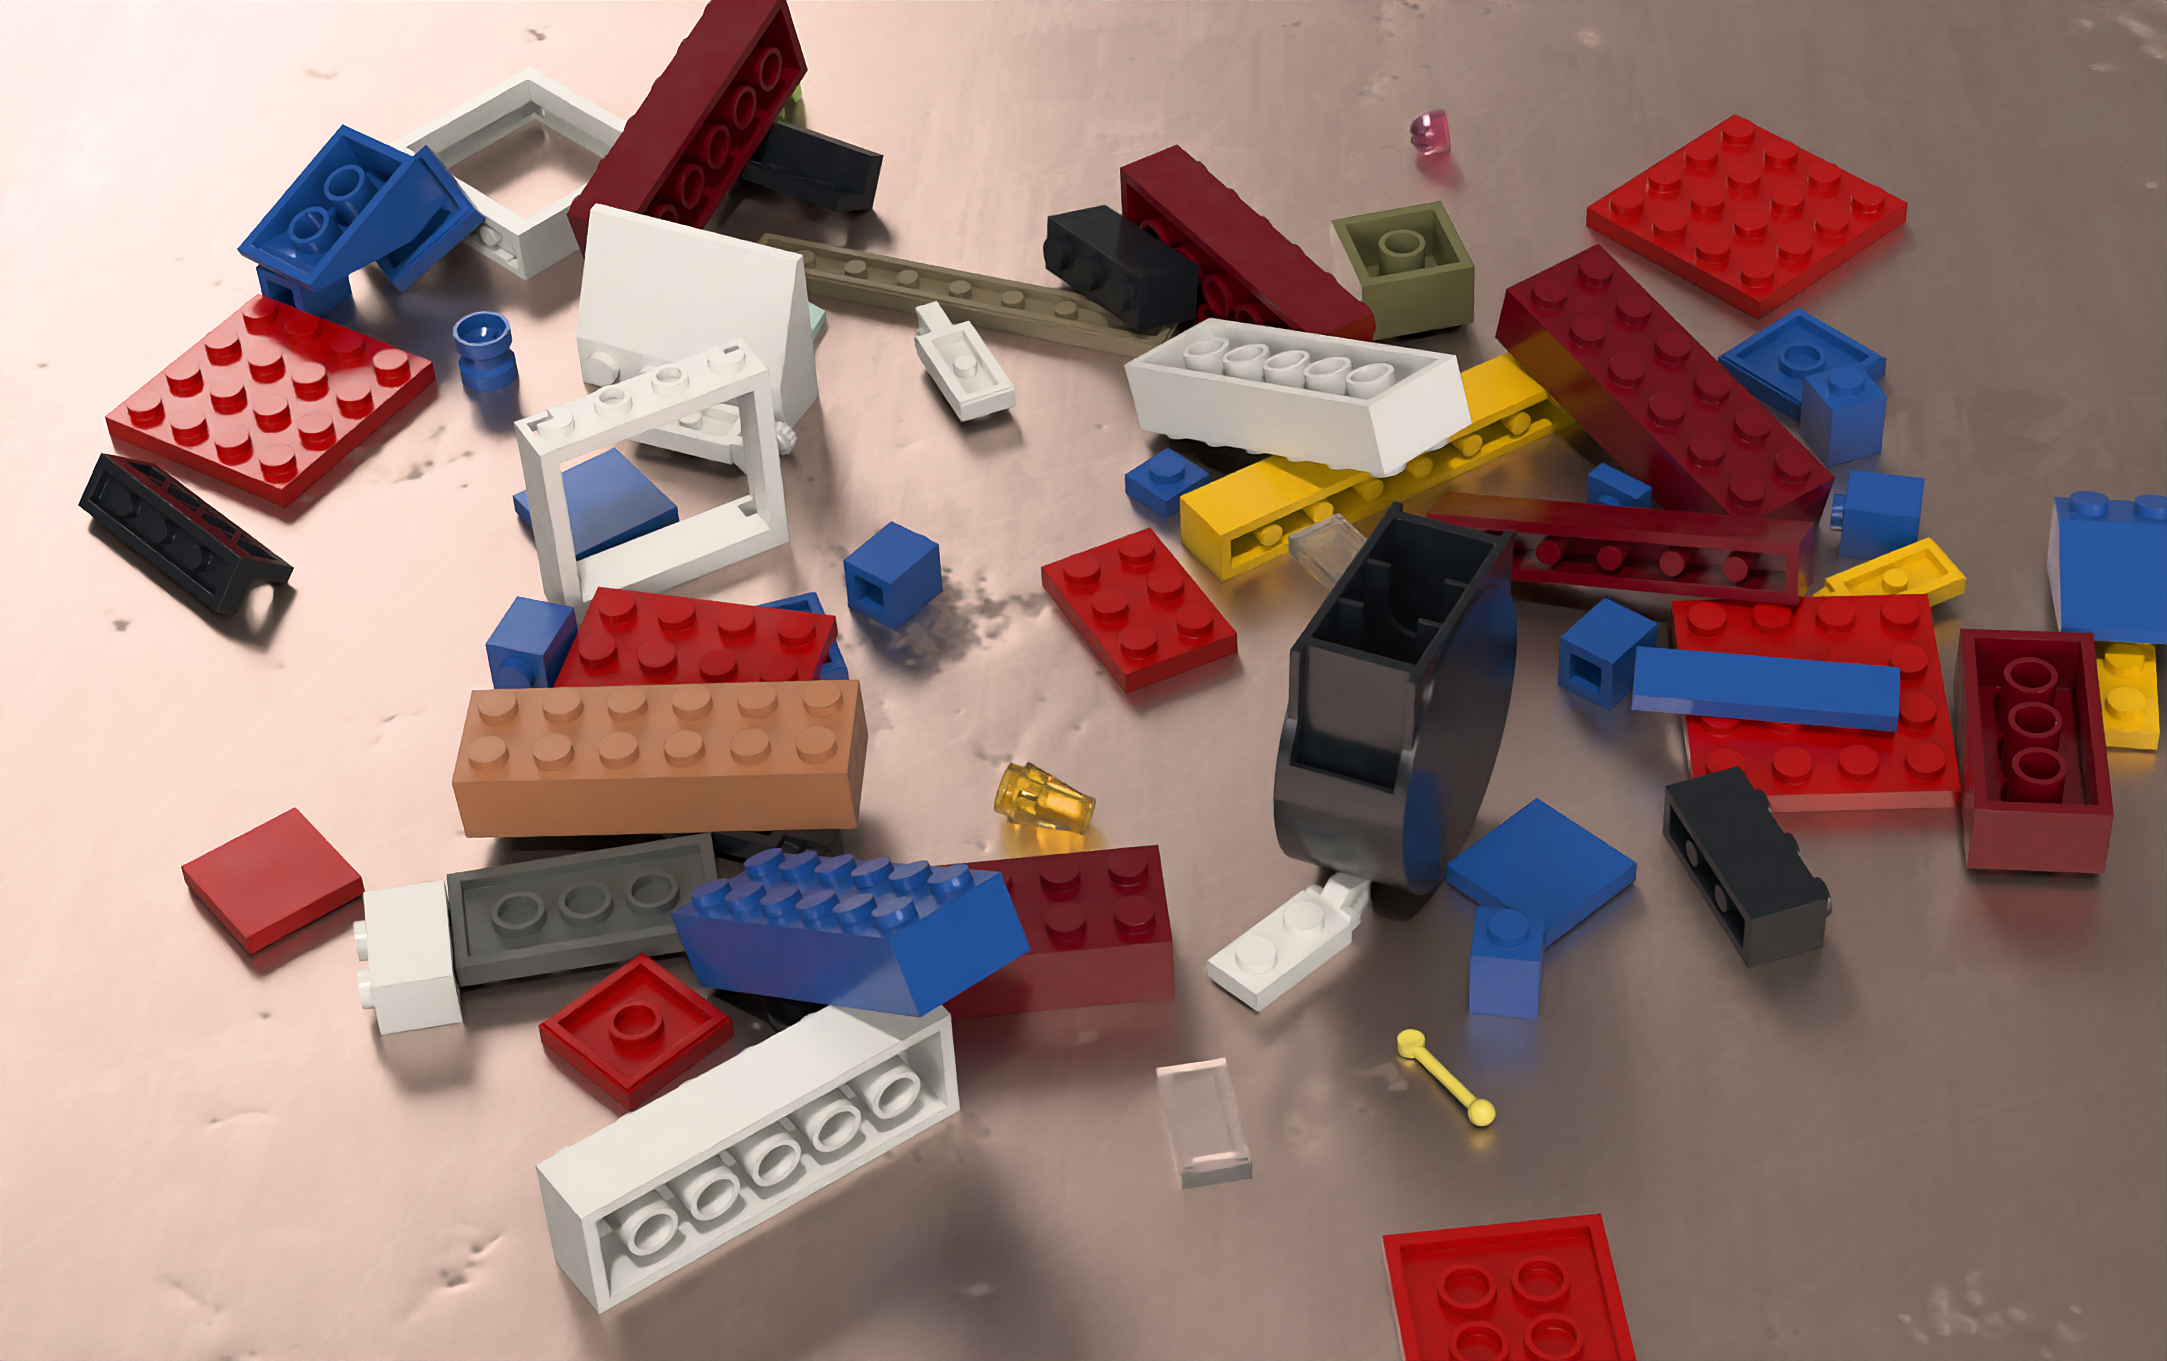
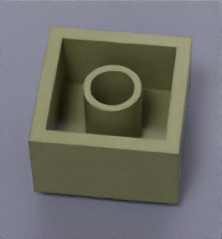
(1405, 268)

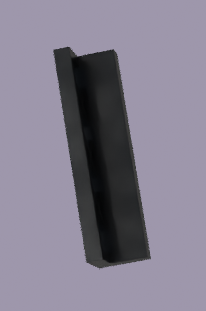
(815, 168)
(179, 531)

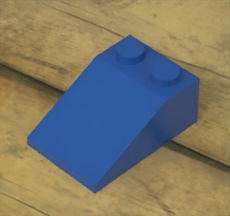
(344, 211)
(2110, 566)

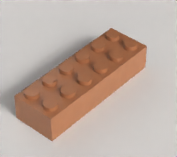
(661, 759)

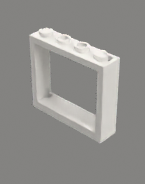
(505, 237)
(628, 409)

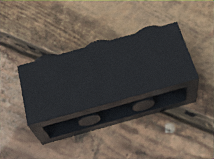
(1121, 267)
(1745, 866)

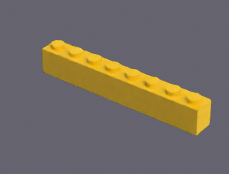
(1254, 510)

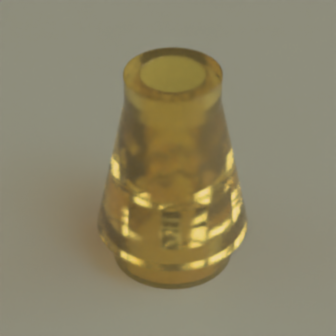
(1041, 800)

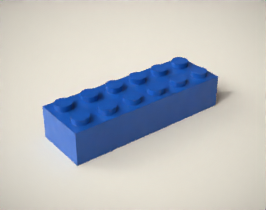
(850, 931)

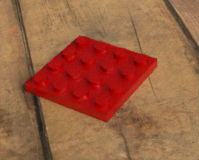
(1746, 215)
(270, 399)
(693, 641)
(1828, 765)

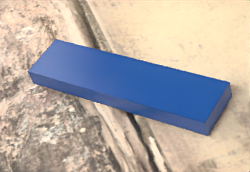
(1766, 688)

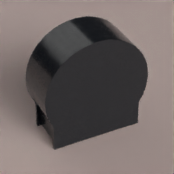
(1398, 704)

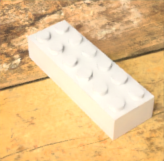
(1300, 395)
(743, 1144)

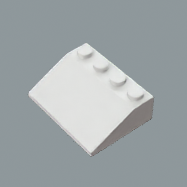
(678, 290)

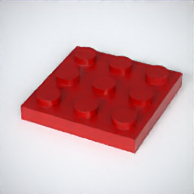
(1508, 1292)

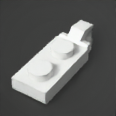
(961, 365)
(1291, 941)

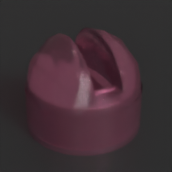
(1431, 133)

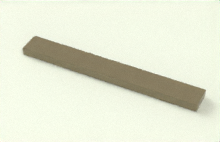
(970, 297)

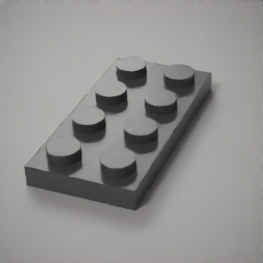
(574, 908)

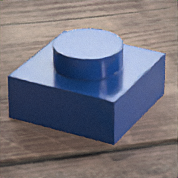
(1163, 480)
(1616, 488)

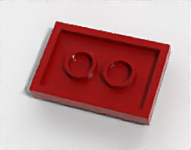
(1139, 610)

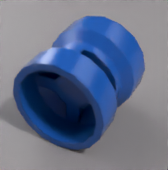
(485, 351)

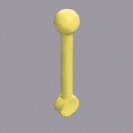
(1412, 1045)

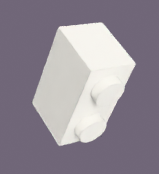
(408, 958)

